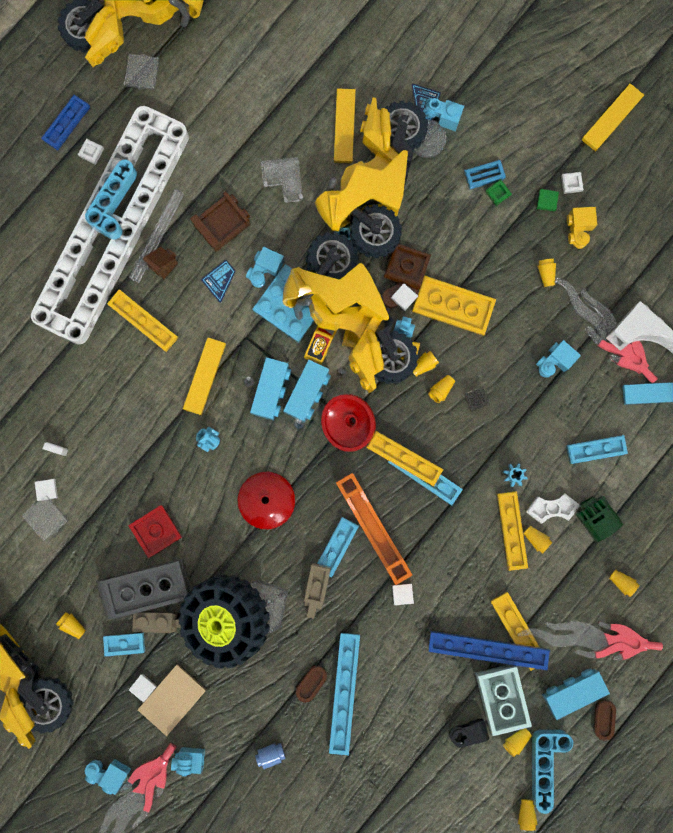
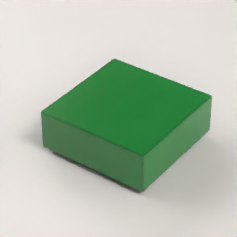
(498, 192)
(547, 200)

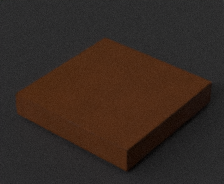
(407, 266)

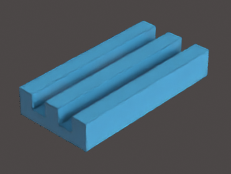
(469, 179)

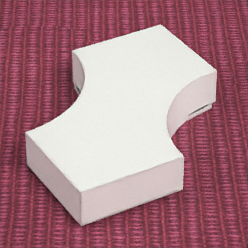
(561, 507)

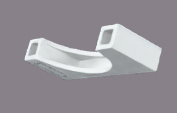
(641, 325)

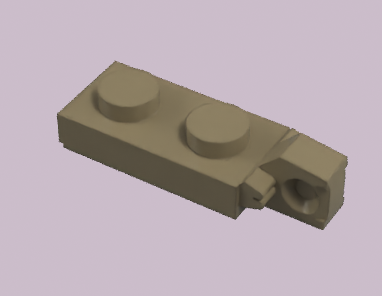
(316, 588)
(155, 622)

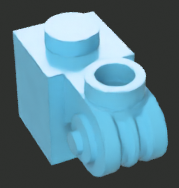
(447, 112)
(266, 262)
(561, 355)
(188, 761)
(109, 779)

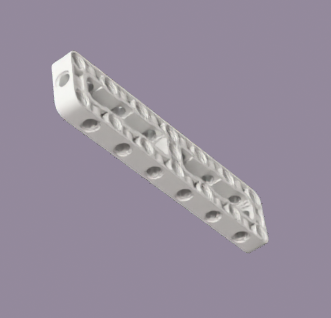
(120, 249)

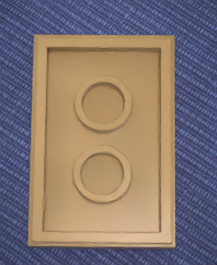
(172, 699)

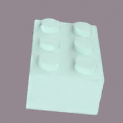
(503, 699)

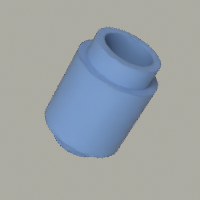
(270, 755)

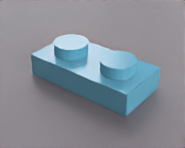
(124, 644)

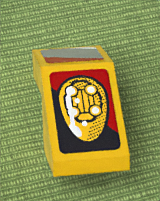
(319, 345)

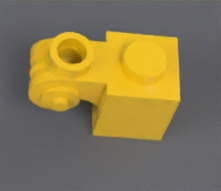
(579, 221)

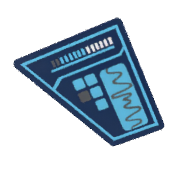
(421, 95)
(219, 280)

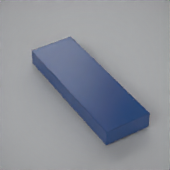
(65, 122)

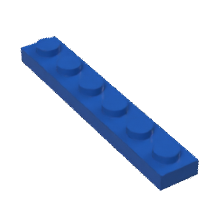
(489, 650)

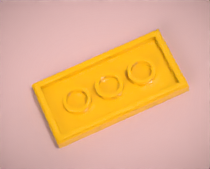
(454, 305)

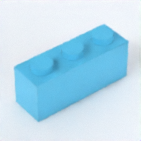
(270, 389)
(307, 391)
(575, 693)

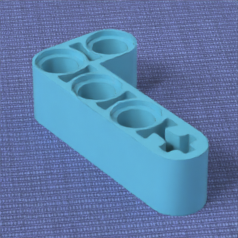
(115, 198)
(546, 770)

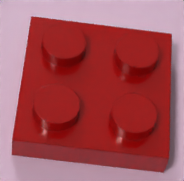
(155, 531)

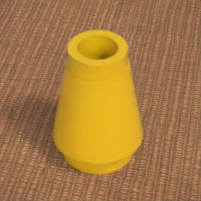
(547, 271)
(425, 363)
(441, 389)
(538, 539)
(624, 583)
(70, 625)
(517, 741)
(527, 815)

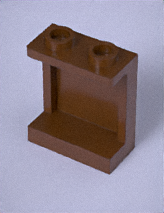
(221, 221)

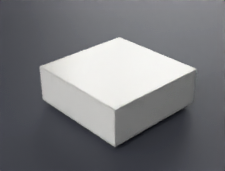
(91, 151)
(572, 182)
(404, 297)
(55, 449)
(46, 487)
(402, 594)
(142, 687)

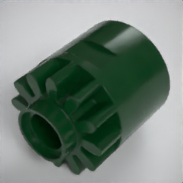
(599, 518)

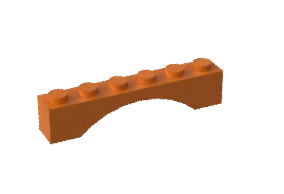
(374, 529)

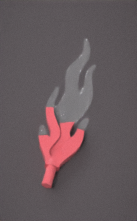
(631, 356)
(602, 644)
(141, 798)

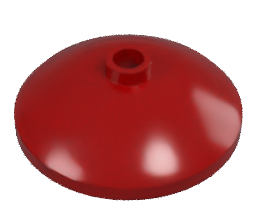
(338, 422)
(280, 502)

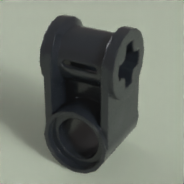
(473, 733)

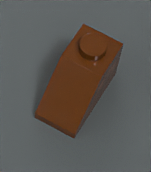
(161, 261)

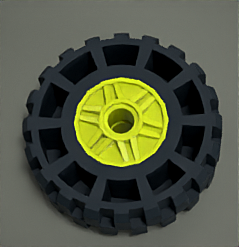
(224, 621)

